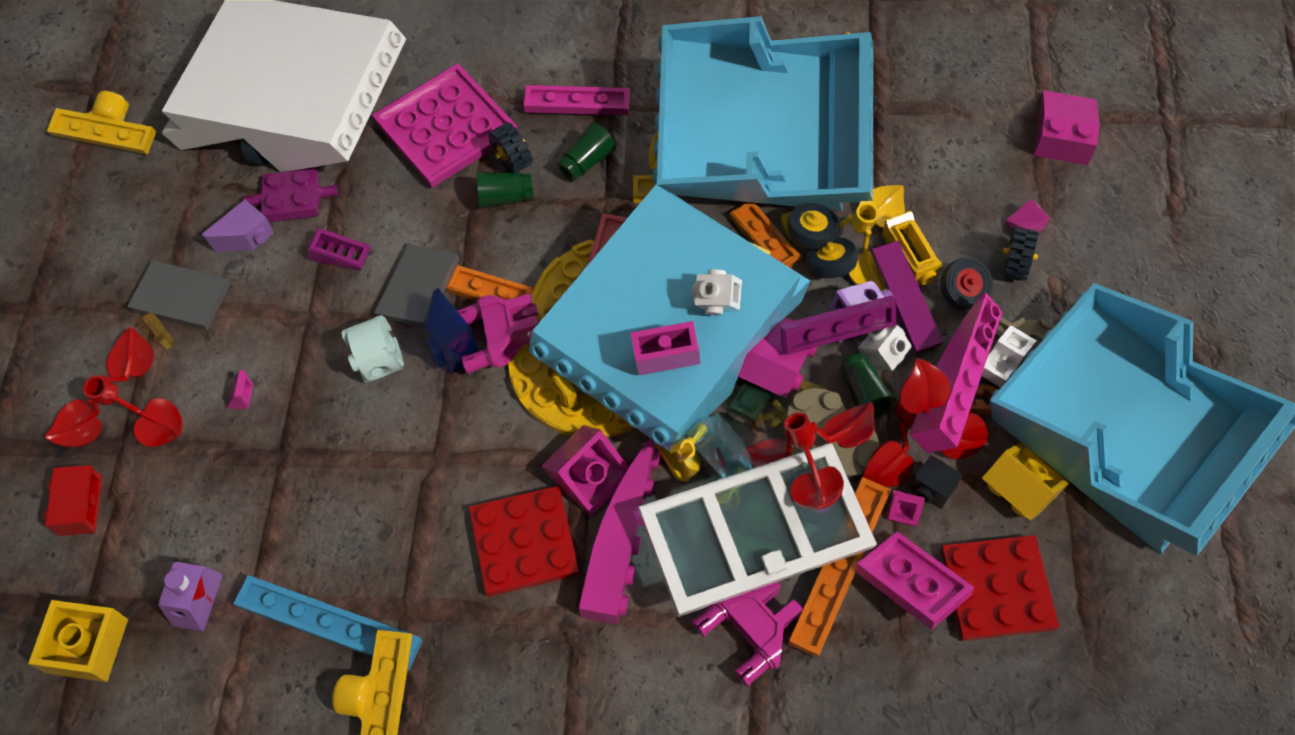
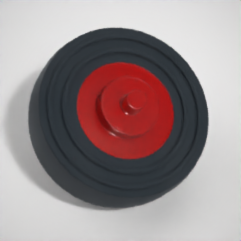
(965, 282)

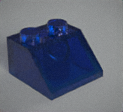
(448, 334)

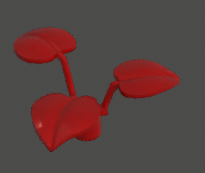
(922, 389)
(77, 421)
(824, 486)

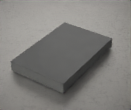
(413, 283)
(179, 295)

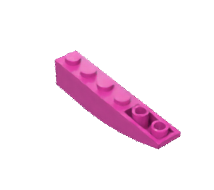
(963, 366)
(617, 542)

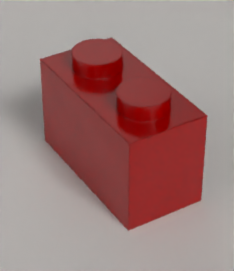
(73, 500)

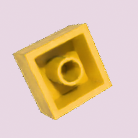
(78, 641)

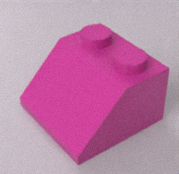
(587, 468)

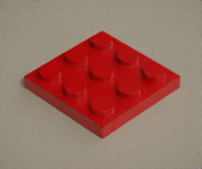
(523, 541)
(1008, 590)

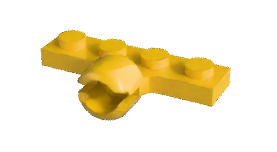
(103, 125)
(380, 694)

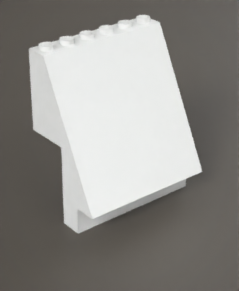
(284, 81)

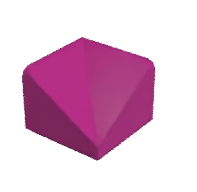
(1029, 217)

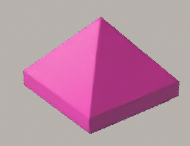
(905, 508)

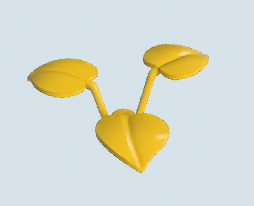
(886, 203)

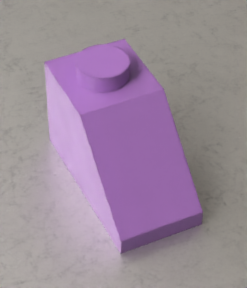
(239, 230)

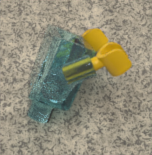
(717, 444)

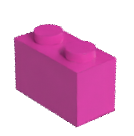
(665, 348)

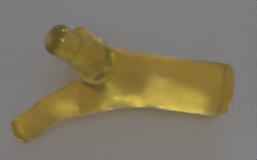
(777, 417)

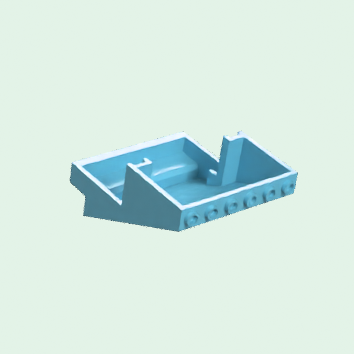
(764, 115)
(646, 283)
(1140, 422)

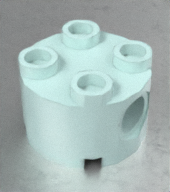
(373, 349)

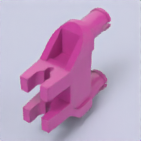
(506, 326)
(756, 624)

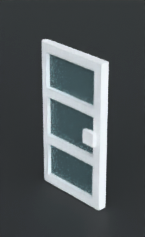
(750, 532)

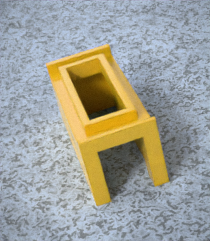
(925, 271)

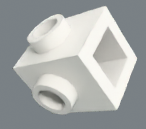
(717, 292)
(885, 347)

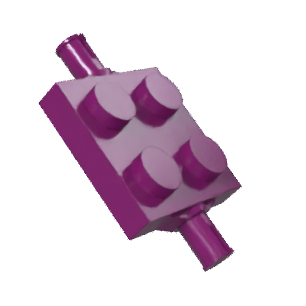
(291, 195)

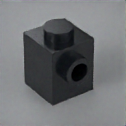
(934, 481)

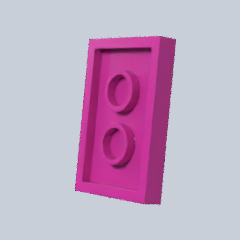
(914, 580)

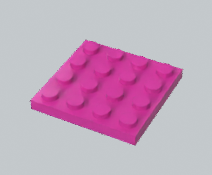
(442, 124)

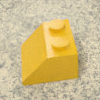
(1025, 481)

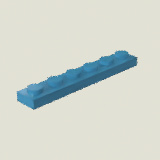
(314, 617)

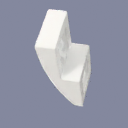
(1007, 355)

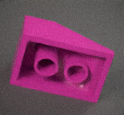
(1067, 128)

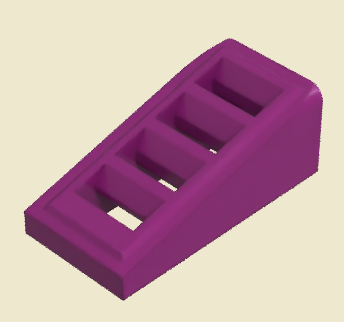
(332, 239)

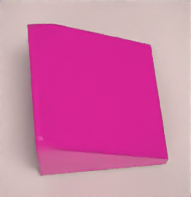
(240, 391)

